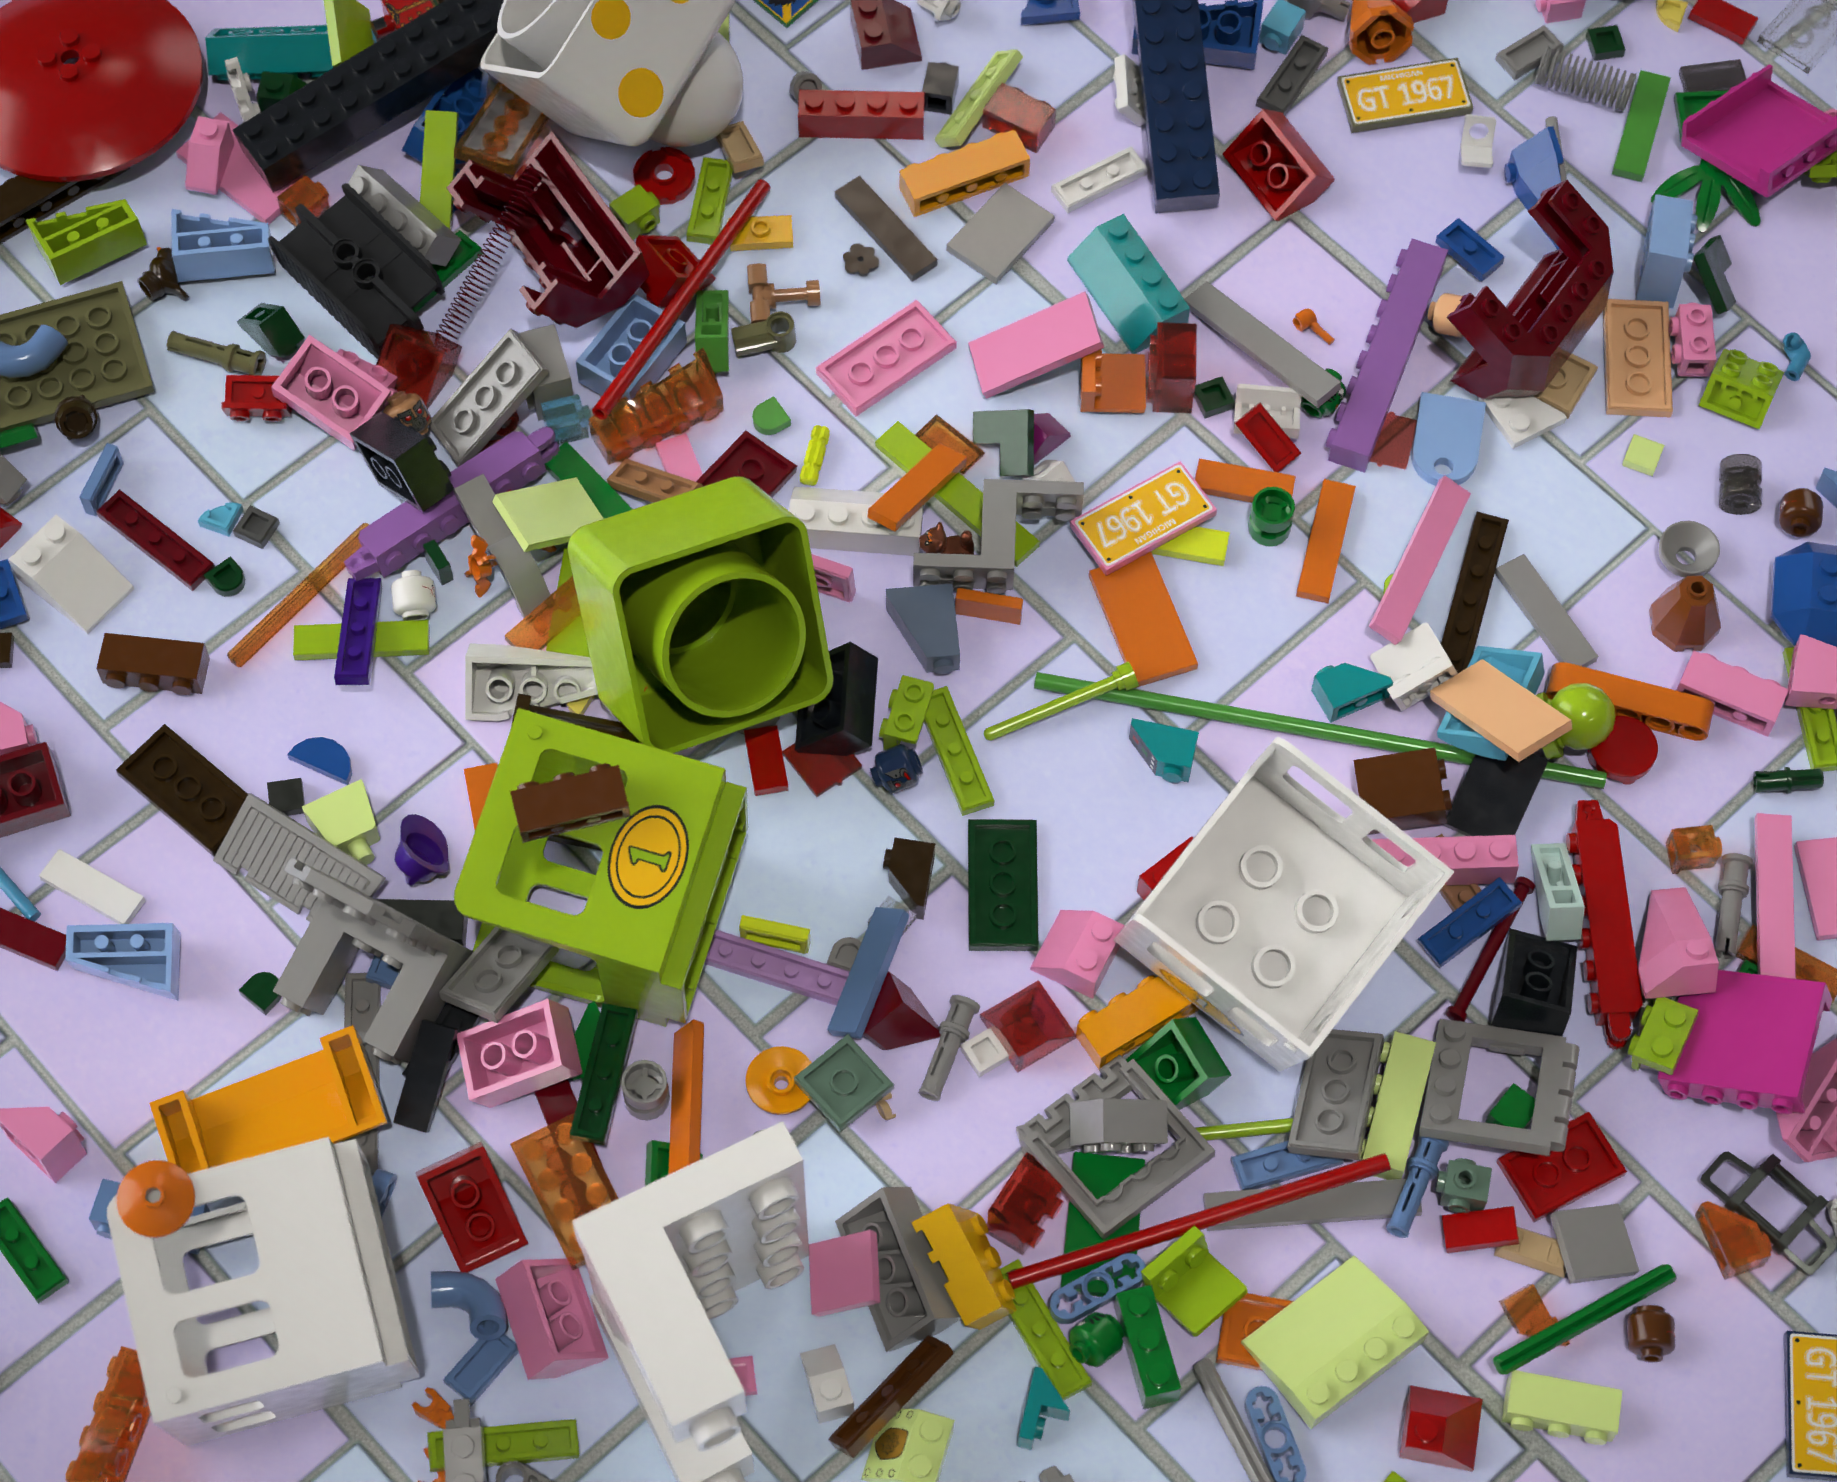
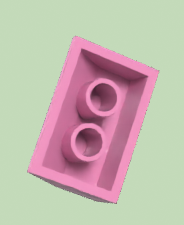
(329, 390)
(550, 1318)

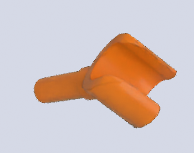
(1307, 318)

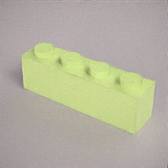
(1397, 1101)

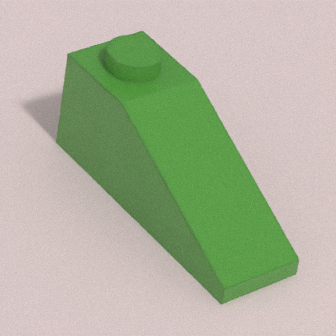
(713, 327)

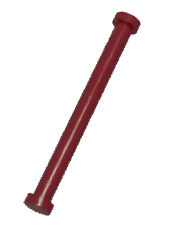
(1457, 1012)

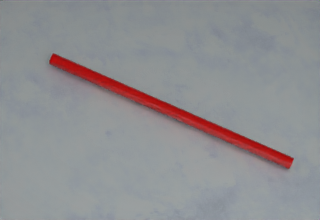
(680, 300)
(1201, 1219)

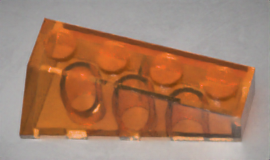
(659, 410)
(117, 1425)

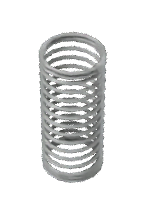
(1620, 104)

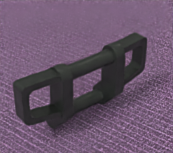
(1780, 1241)

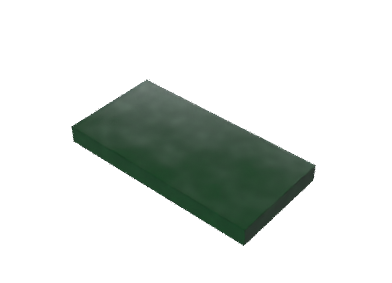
(1002, 885)

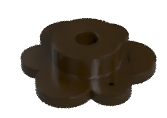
(860, 260)

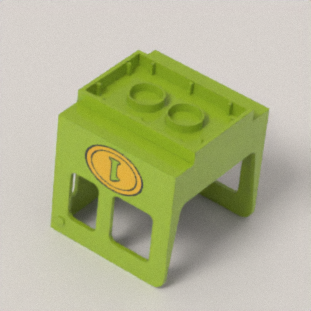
(656, 882)

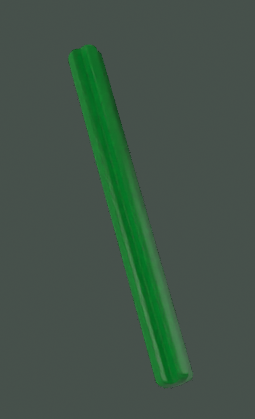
(1584, 1319)

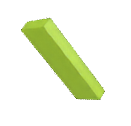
(709, 201)

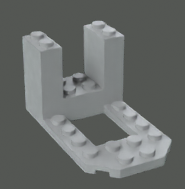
(357, 921)

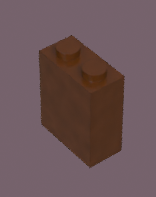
(1405, 787)

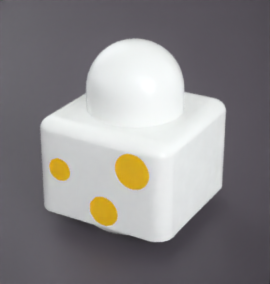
(621, 67)

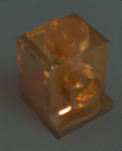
(1696, 838)

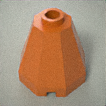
(1379, 30)

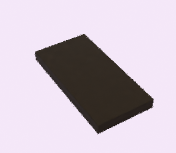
(184, 787)

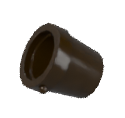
(75, 417)

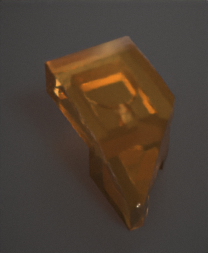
(1527, 1312)

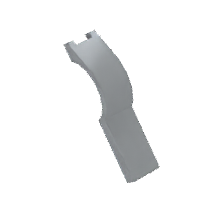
(516, 565)

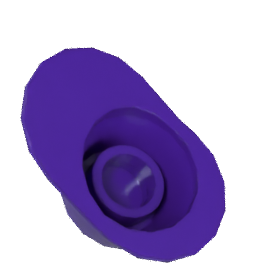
(421, 850)

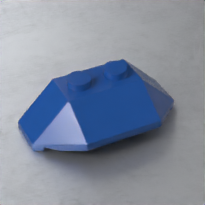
(1806, 592)

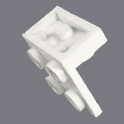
(1414, 666)

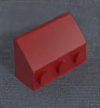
(1278, 165)

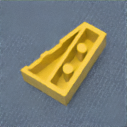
(968, 1263)

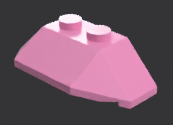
(1814, 1133)

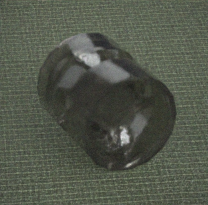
(1740, 484)

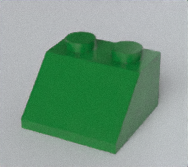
(1182, 1061)

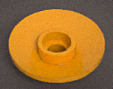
(770, 1067)

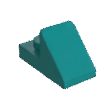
(1044, 1401)

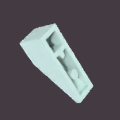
(1557, 892)

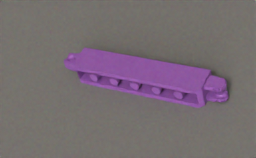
(404, 530)

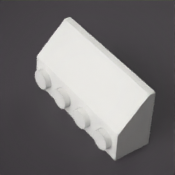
(840, 522)

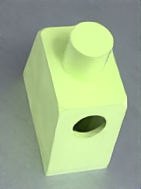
(345, 820)

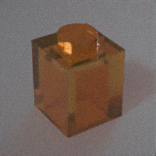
(304, 191)

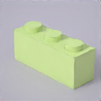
(1562, 1407)

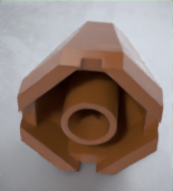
(1686, 615)

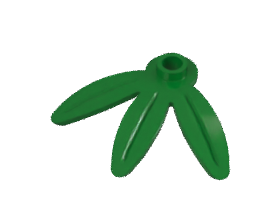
(1710, 193)

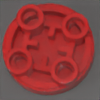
(1626, 752)

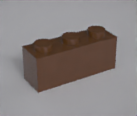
(153, 663)
(570, 802)

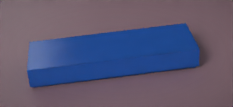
(1469, 922)

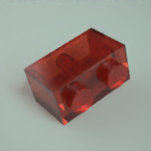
(1014, 109)

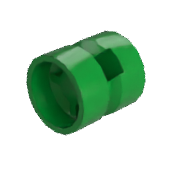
(1271, 516)

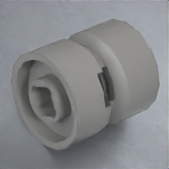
(645, 1090)

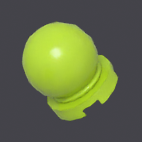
(1590, 714)

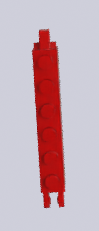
(1606, 923)

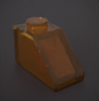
(1733, 1240)

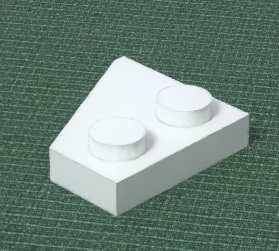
(241, 86)
(1522, 418)

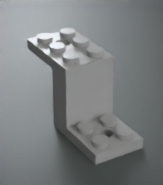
(1001, 504)

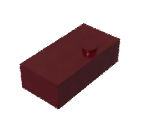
(30, 790)

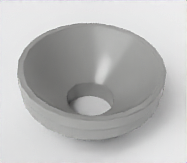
(1689, 537)

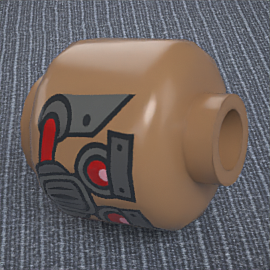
(409, 410)

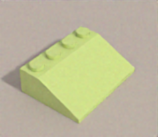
(1335, 1340)

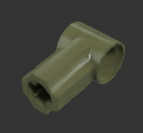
(763, 335)

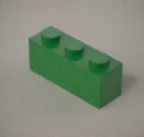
(1147, 1347)

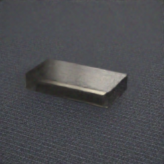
(1712, 76)

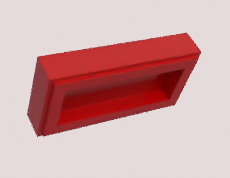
(1724, 19)
(1267, 437)
(766, 760)
(1480, 1229)

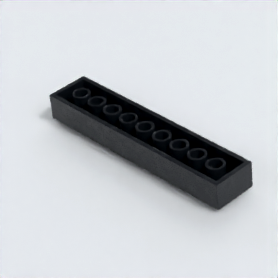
(368, 90)

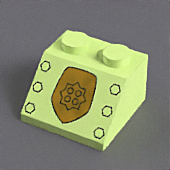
(909, 1448)

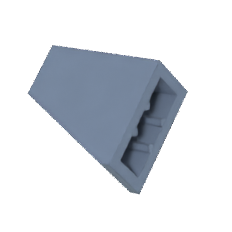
(928, 624)

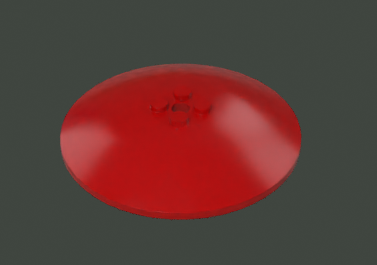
(109, 108)

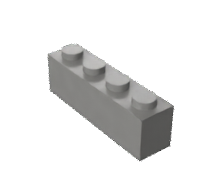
(405, 214)

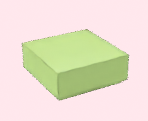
(1643, 455)

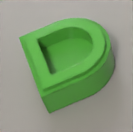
(770, 417)

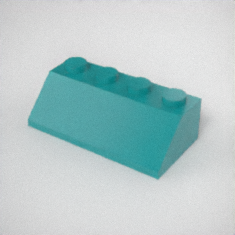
(270, 50)
(1127, 282)

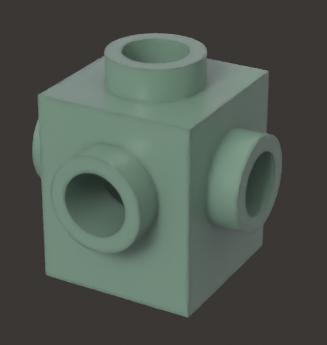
(1463, 1186)

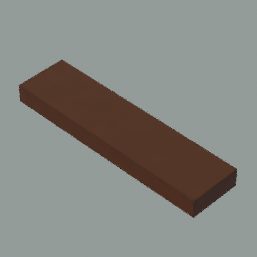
(891, 1396)

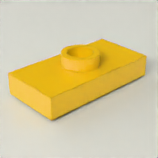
(765, 233)

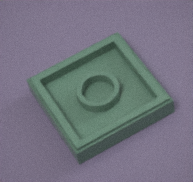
(844, 1083)

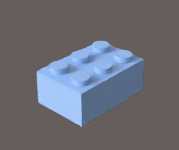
(618, 341)

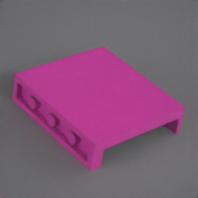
(1761, 134)
(1750, 1042)

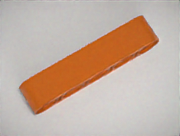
(1654, 705)

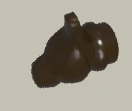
(161, 277)

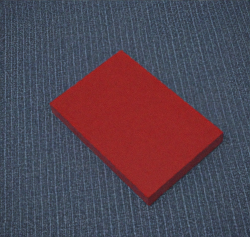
(1564, 1176)

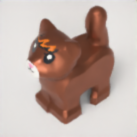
(935, 541)

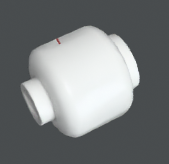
(413, 595)

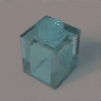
(567, 418)

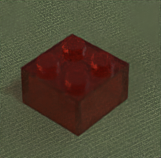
(1172, 367)

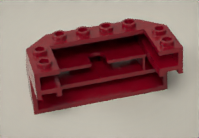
(566, 235)
(1533, 336)

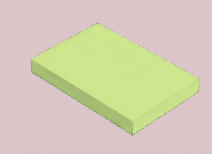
(546, 512)

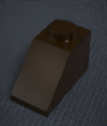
(910, 872)

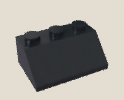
(845, 717)

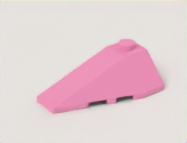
(1676, 948)

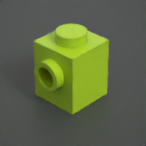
(636, 211)

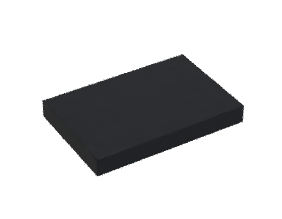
(1495, 795)

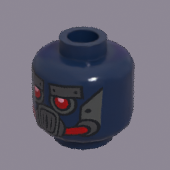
(896, 768)

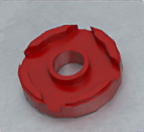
(666, 159)

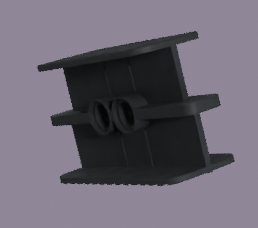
(351, 227)

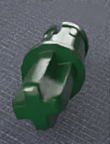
(1787, 780)

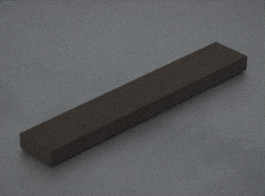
(1473, 588)

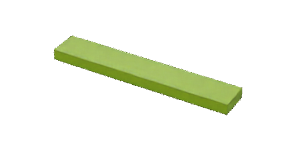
(957, 495)

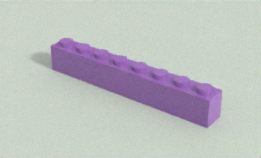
(1387, 356)

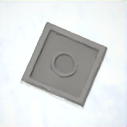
(1594, 1243)

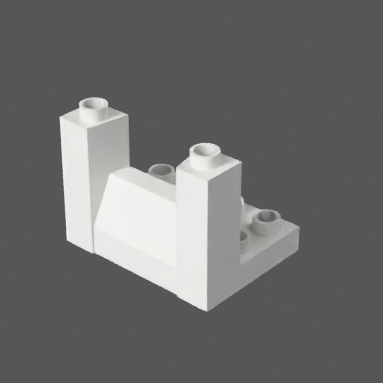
(671, 1264)

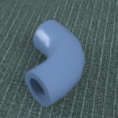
(33, 355)
(475, 1297)

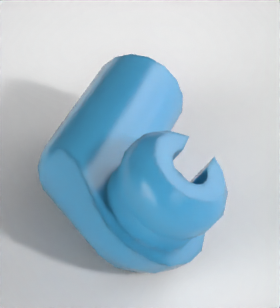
(1798, 355)

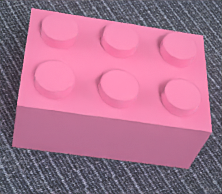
(519, 1053)

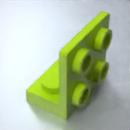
(1741, 388)
(1192, 1283)

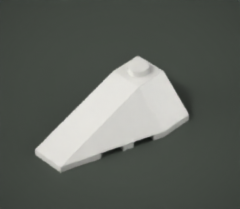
(502, 671)

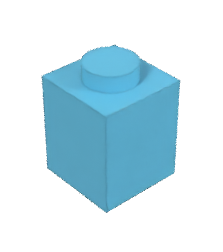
(1282, 26)

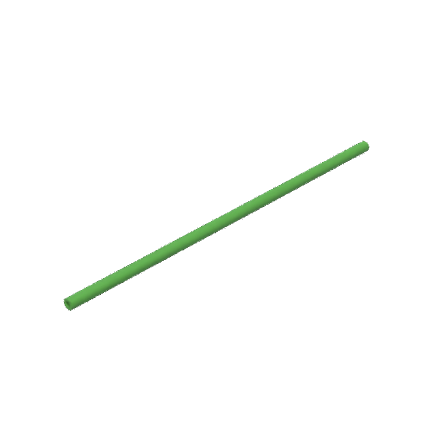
(1300, 726)

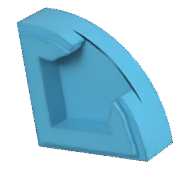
(221, 518)

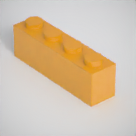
(964, 172)
(1131, 1019)

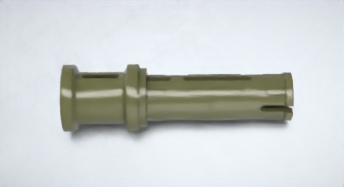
(230, 356)

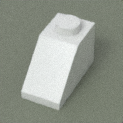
(827, 1383)

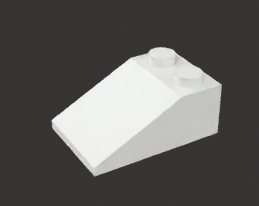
(70, 574)

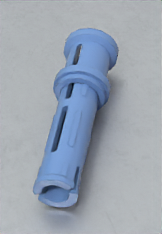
(1421, 1170)

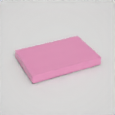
(1819, 876)

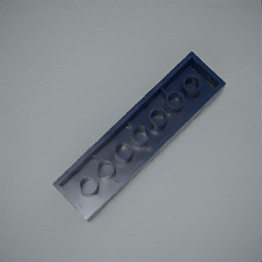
(1176, 105)

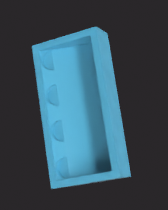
(1522, 667)

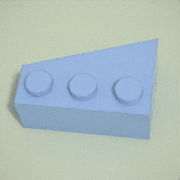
(219, 248)
(1667, 249)
(128, 954)

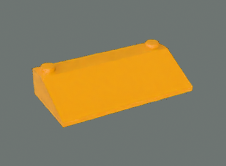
(283, 1107)

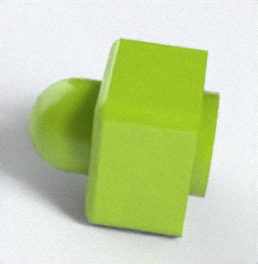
(704, 607)

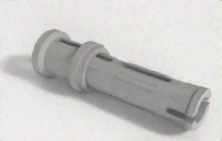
(1733, 890)
(953, 1033)

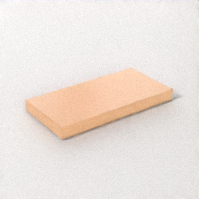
(1637, 358)
(1501, 710)

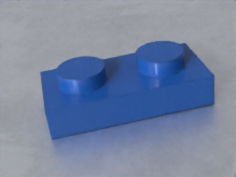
(1470, 249)
(11, 604)

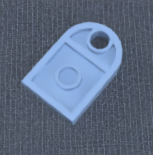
(1448, 435)

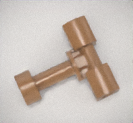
(766, 295)

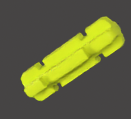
(814, 455)

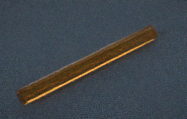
(295, 600)

